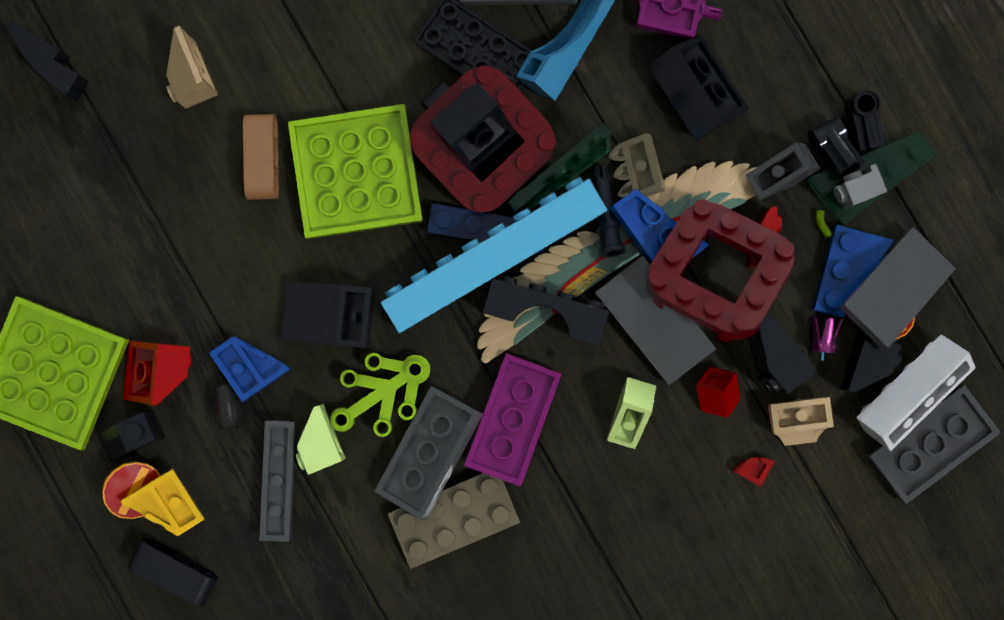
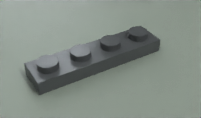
(278, 481)

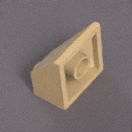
(187, 72)

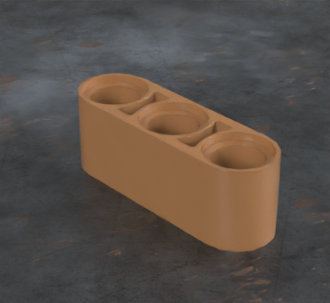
(260, 157)

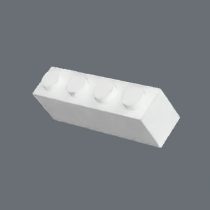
(916, 392)

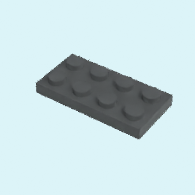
(935, 445)
(428, 453)

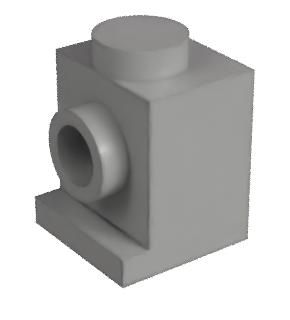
(860, 187)

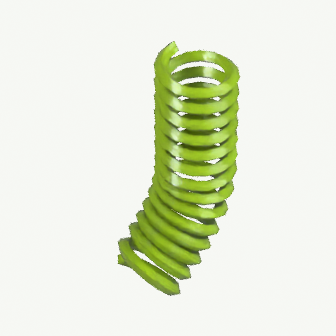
(819, 218)

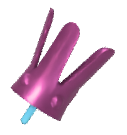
(827, 343)

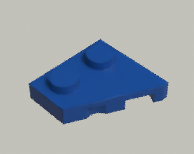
(247, 367)

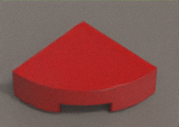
(754, 469)

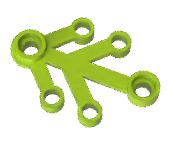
(384, 391)

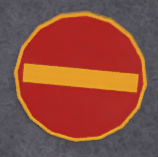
(123, 482)

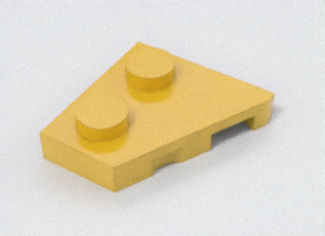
(166, 503)

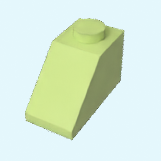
(632, 413)
(318, 443)

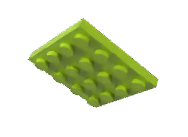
(355, 171)
(55, 372)

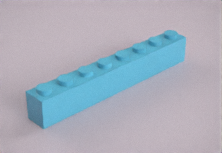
(494, 255)

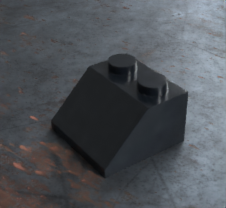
(473, 126)

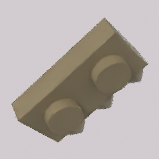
(640, 166)

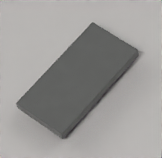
(897, 288)
(664, 336)

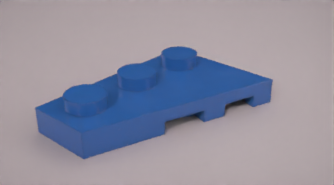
(645, 223)
(847, 263)

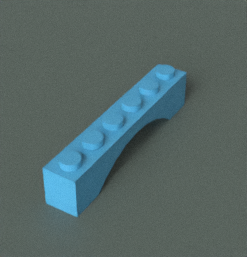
(552, 64)

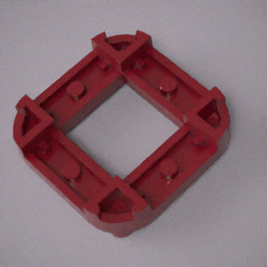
(513, 171)
(702, 306)

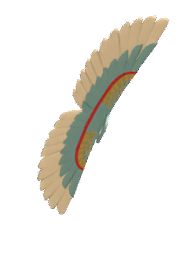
(580, 266)

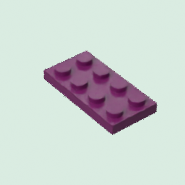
(513, 420)

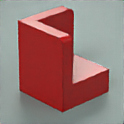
(718, 392)

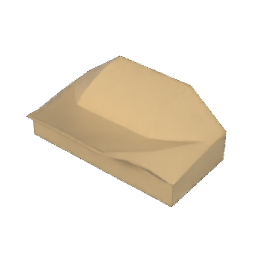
(800, 419)

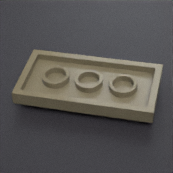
(459, 518)

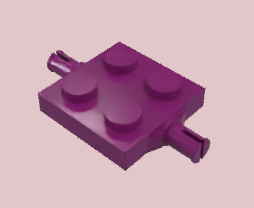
(675, 16)

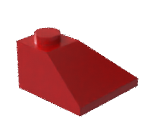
(154, 370)

